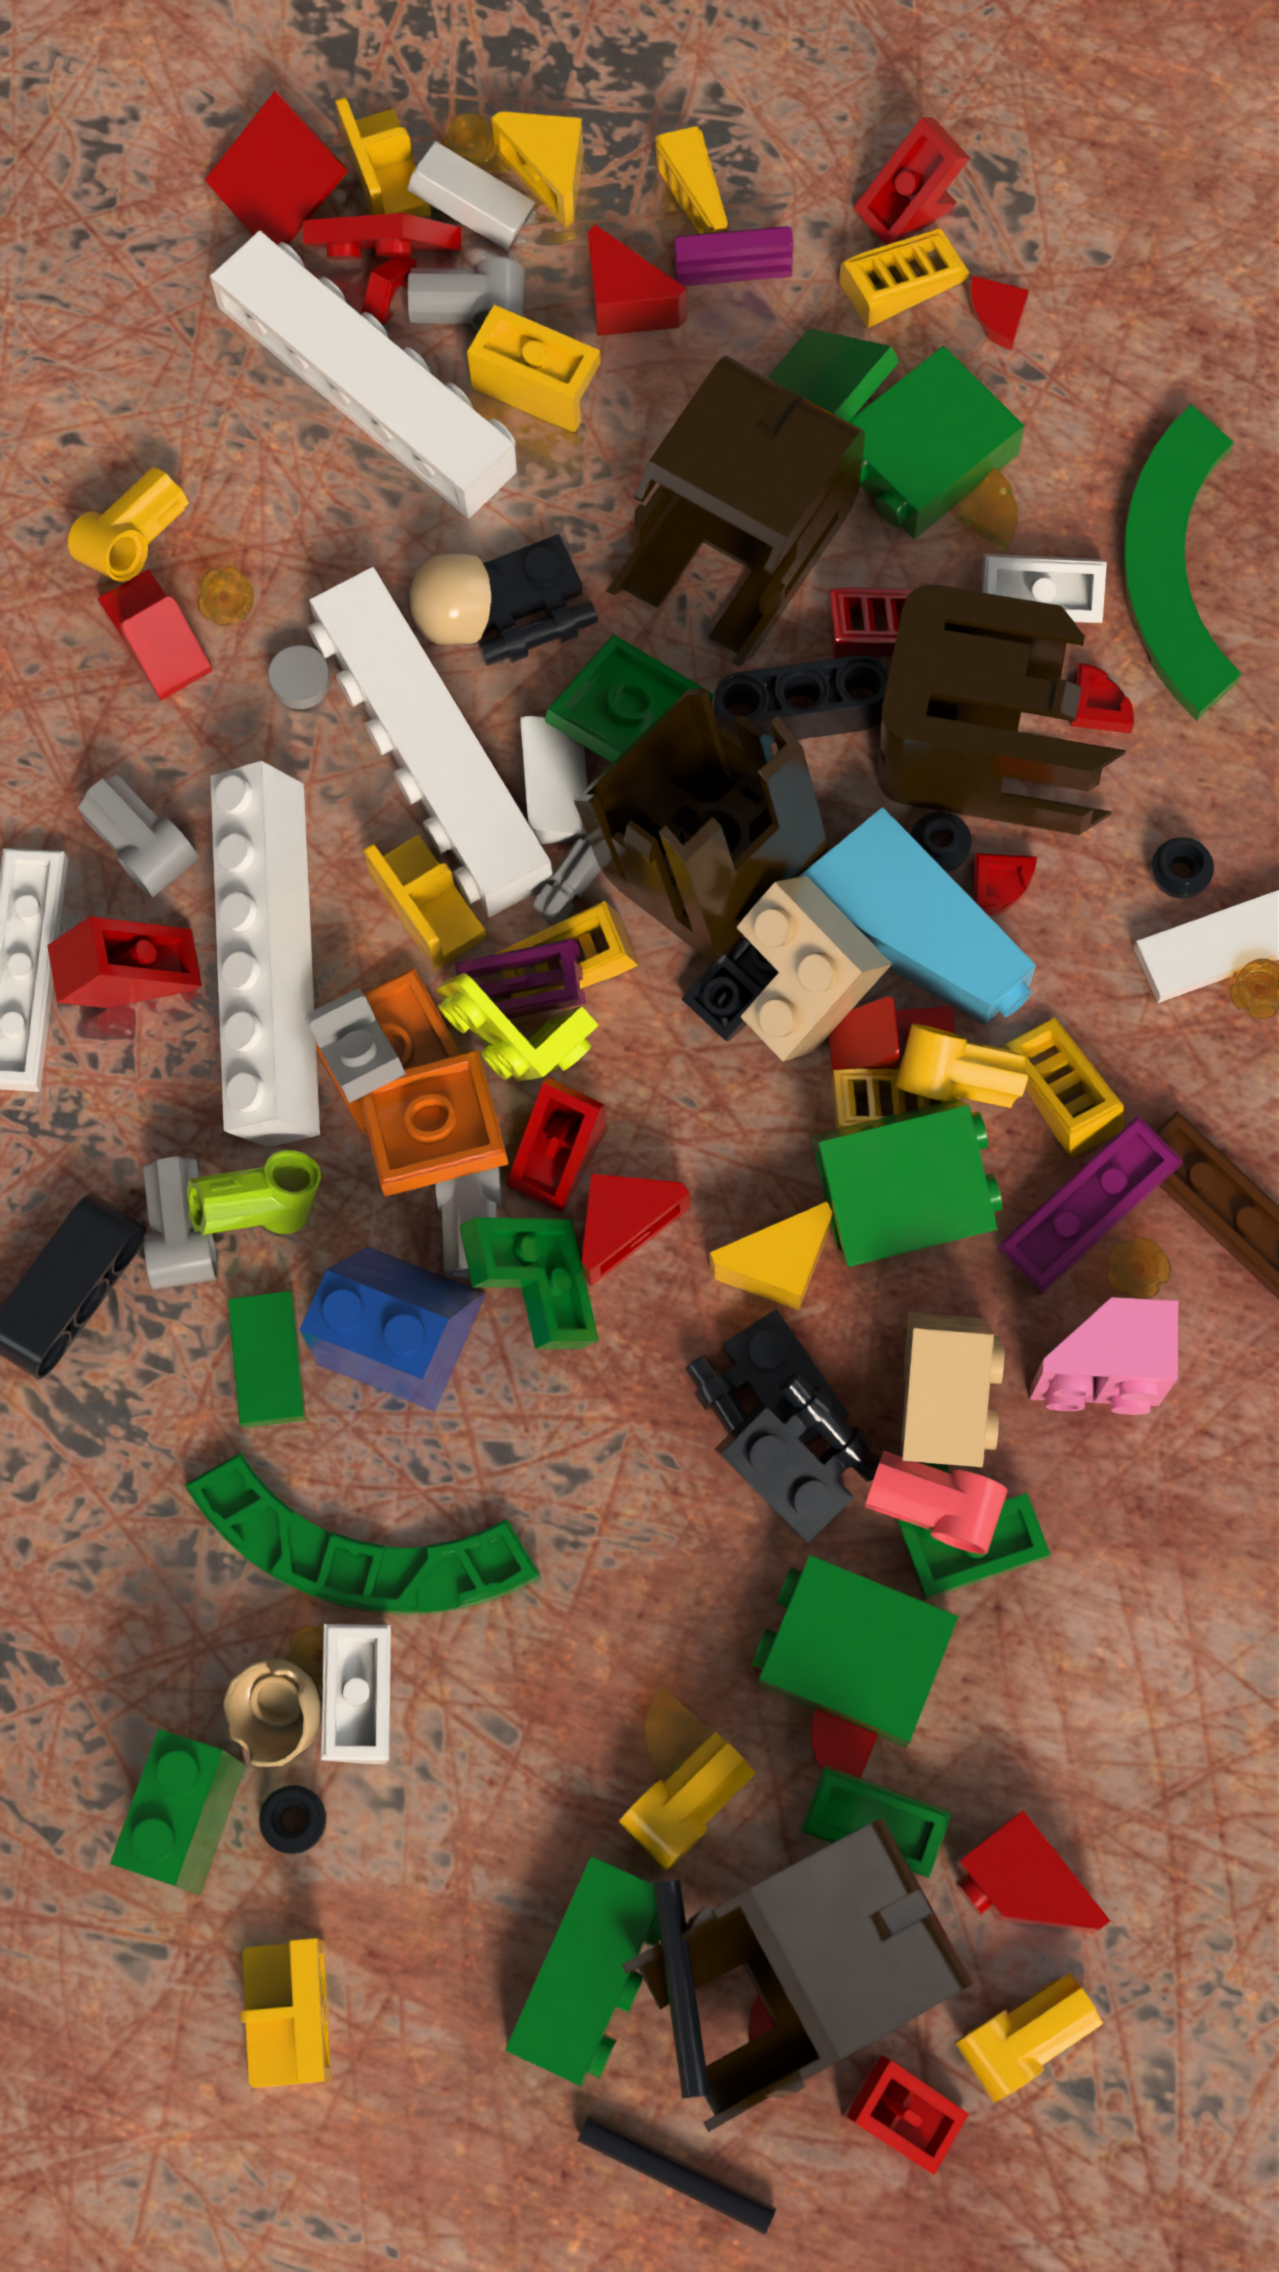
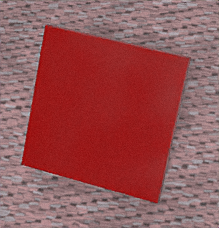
(276, 172)

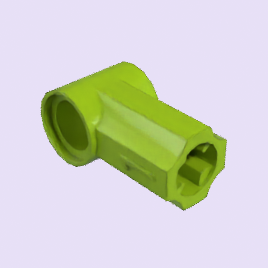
(268, 1196)

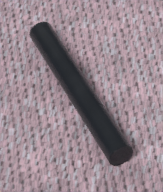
(681, 1989)
(677, 2175)

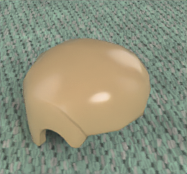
(451, 599)
(272, 1711)

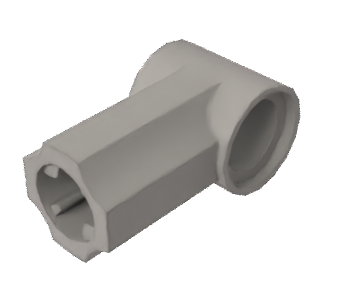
(465, 294)
(145, 846)
(460, 1201)
(172, 1248)

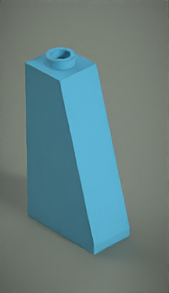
(923, 920)

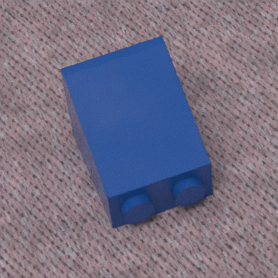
(390, 1325)

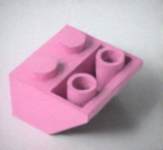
(1115, 1357)

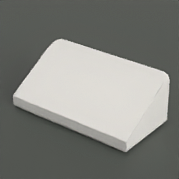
(470, 195)
(1061, 581)
(552, 781)
(355, 1693)

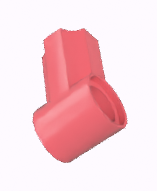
(954, 1505)

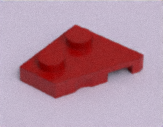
(385, 233)

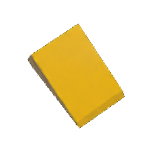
(545, 157)
(777, 1259)

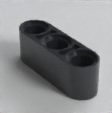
(822, 681)
(67, 1284)

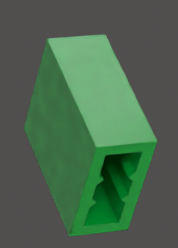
(933, 442)
(906, 1181)
(854, 1649)
(178, 1812)

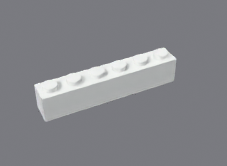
(365, 373)
(430, 742)
(264, 955)

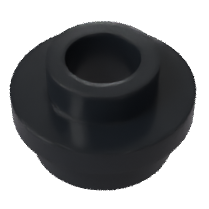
(1187, 852)
(951, 855)
(272, 1813)

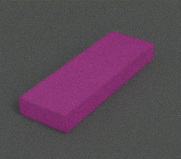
(1090, 1204)

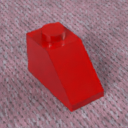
(122, 962)
(1026, 1881)

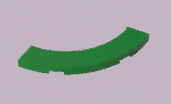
(1156, 563)
(355, 1571)

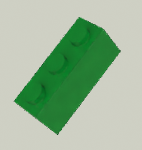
(584, 1977)

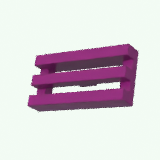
(733, 256)
(568, 975)

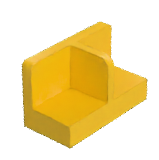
(380, 160)
(532, 367)
(425, 900)
(286, 2013)

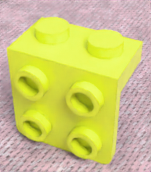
(507, 1052)

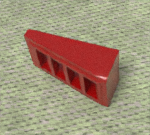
(864, 602)

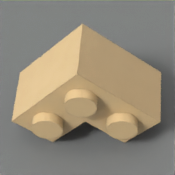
(820, 964)
(947, 1389)

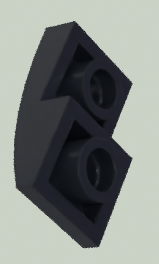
(730, 988)

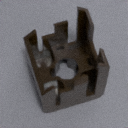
(752, 479)
(956, 703)
(719, 793)
(835, 1954)

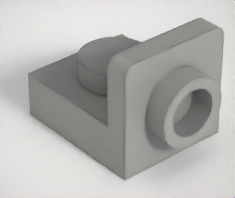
(354, 1045)

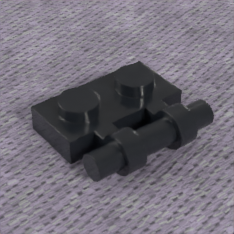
(524, 584)
(762, 1361)
(784, 1470)

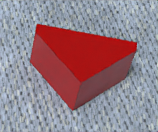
(630, 290)
(557, 1144)
(624, 1217)
(905, 2114)

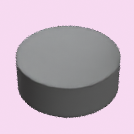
(299, 677)

